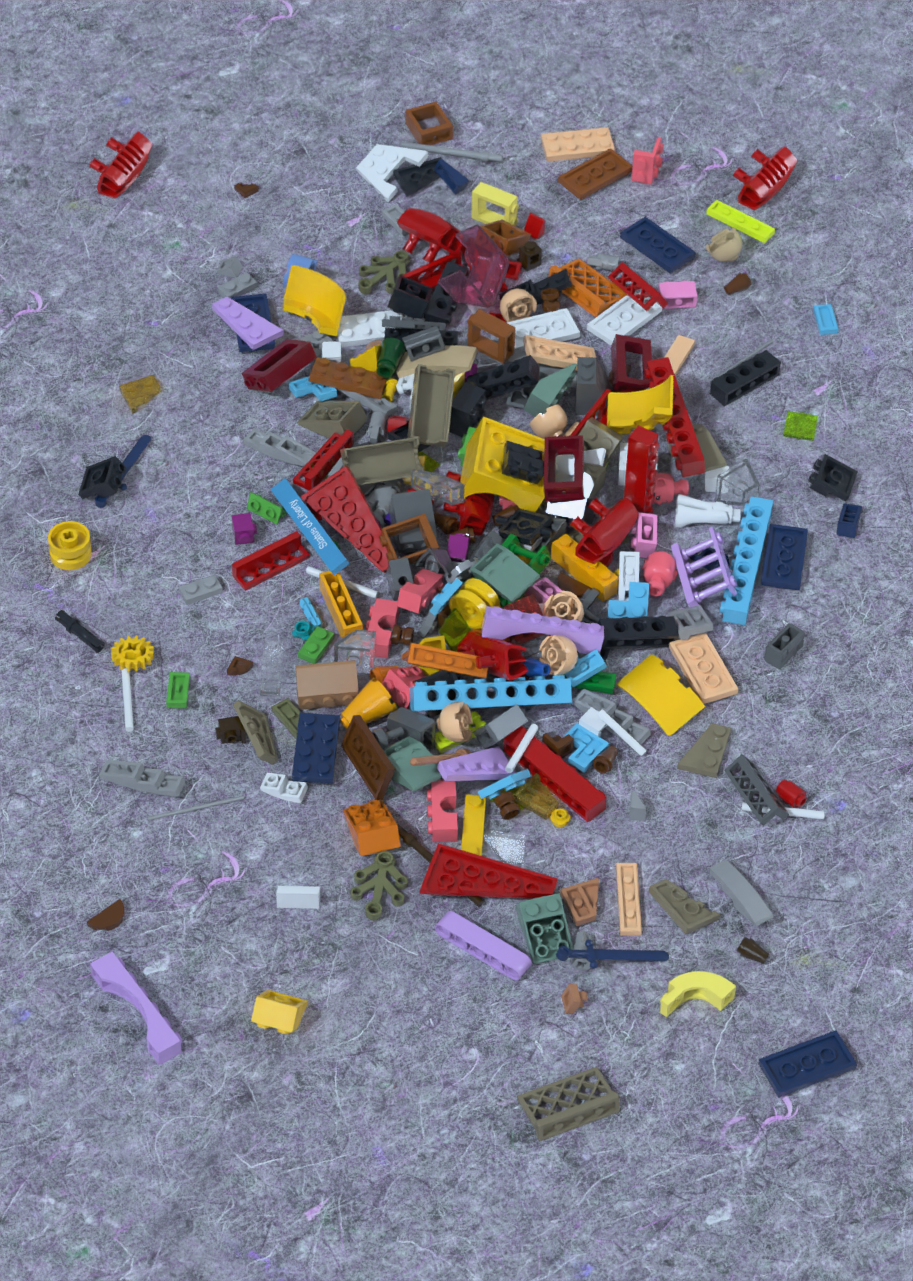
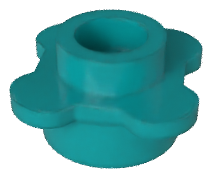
(305, 627)

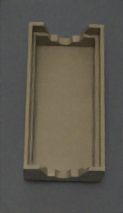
(431, 405)
(382, 460)

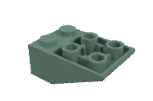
(550, 390)
(504, 573)
(406, 774)
(543, 927)

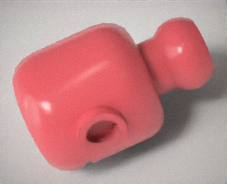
(667, 488)
(659, 572)

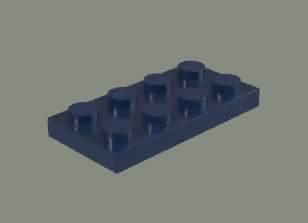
(657, 244)
(259, 305)
(784, 557)
(315, 748)
(807, 1063)

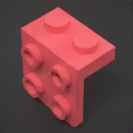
(646, 164)
(398, 683)

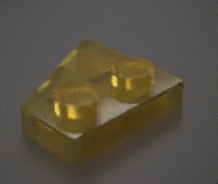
(139, 391)
(536, 797)

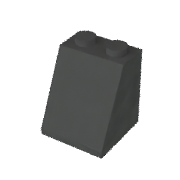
(590, 384)
(406, 506)

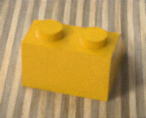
(278, 1011)

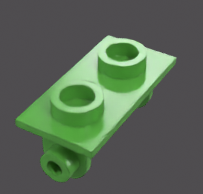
(265, 508)

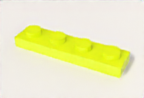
(740, 221)

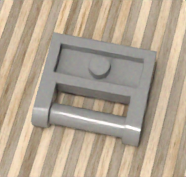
(696, 619)

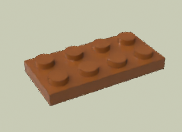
(595, 174)
(347, 378)

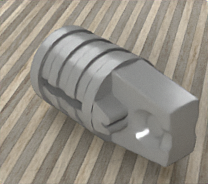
(604, 261)
(377, 426)
(581, 963)

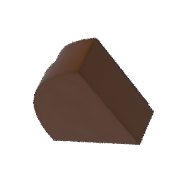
(245, 189)
(239, 666)

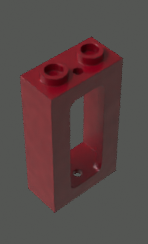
(619, 346)
(279, 365)
(573, 489)

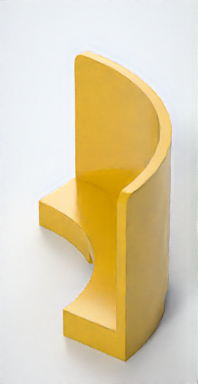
(316, 297)
(640, 408)
(661, 694)

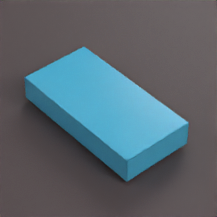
(825, 319)

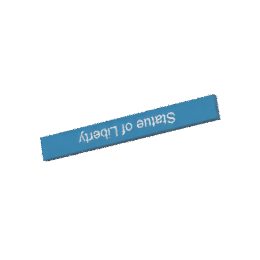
(310, 526)

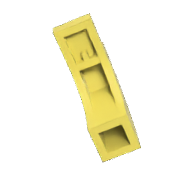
(697, 985)

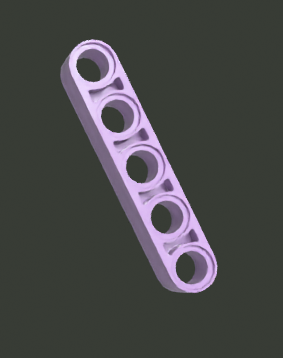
(483, 945)

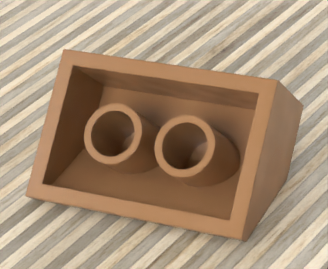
(326, 684)

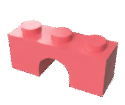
(420, 593)
(383, 615)
(443, 824)

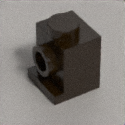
(527, 252)
(230, 730)

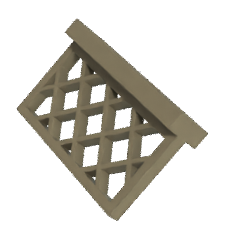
(575, 1114)

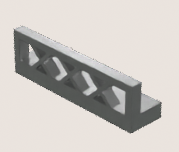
(762, 787)

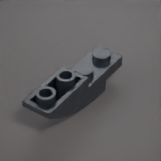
(558, 281)

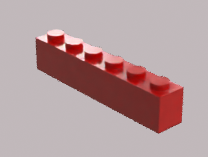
(641, 469)
(557, 775)

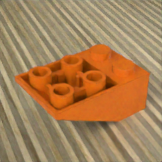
(372, 827)

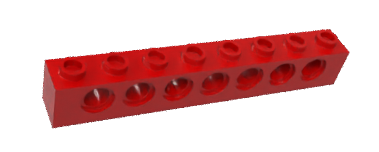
(679, 427)

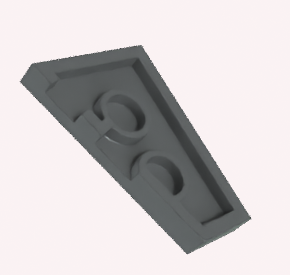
(408, 323)

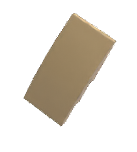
(452, 357)

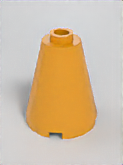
(370, 703)

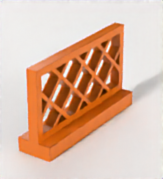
(582, 293)
(443, 660)

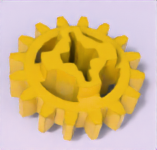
(132, 653)

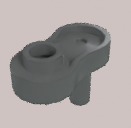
(589, 598)
(382, 737)

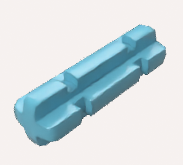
(310, 612)

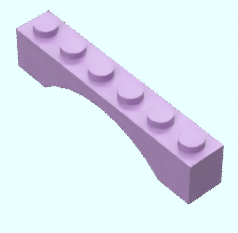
(503, 623)
(113, 977)

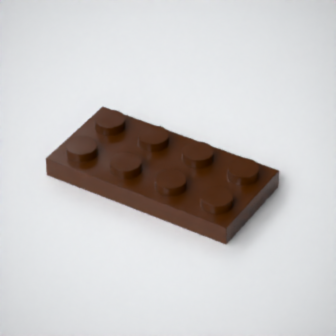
(368, 757)

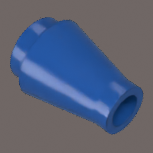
(536, 667)

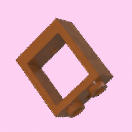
(443, 132)
(501, 234)
(505, 332)
(419, 521)

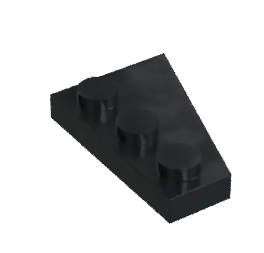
(414, 177)

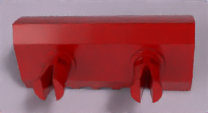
(124, 167)
(767, 180)
(431, 229)
(474, 510)
(608, 532)
(499, 656)

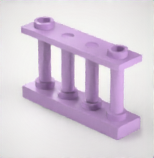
(685, 569)

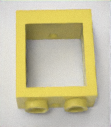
(485, 193)

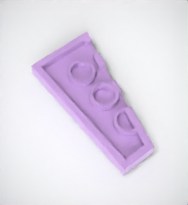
(247, 324)
(480, 765)

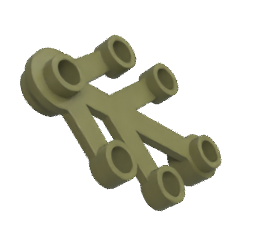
(399, 260)
(379, 883)

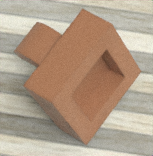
(573, 998)

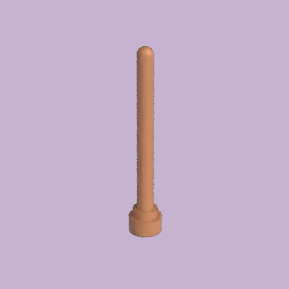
(435, 759)

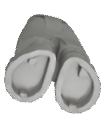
(380, 499)

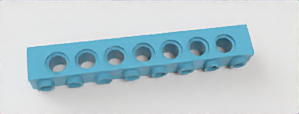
(747, 559)
(561, 693)

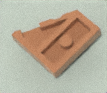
(581, 901)

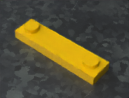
(473, 824)

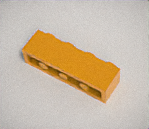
(591, 574)
(339, 603)

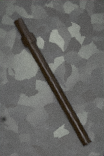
(411, 841)

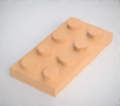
(576, 144)
(555, 352)
(703, 668)

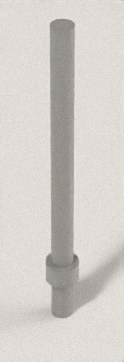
(484, 155)

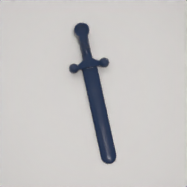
(128, 462)
(610, 954)

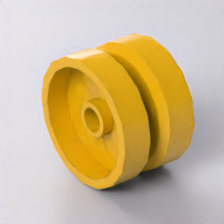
(69, 545)
(472, 601)

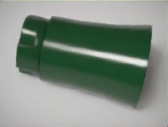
(390, 356)

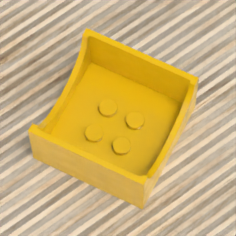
(485, 460)

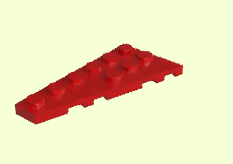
(348, 512)
(470, 874)

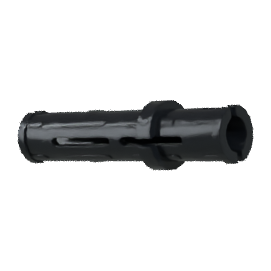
(74, 626)

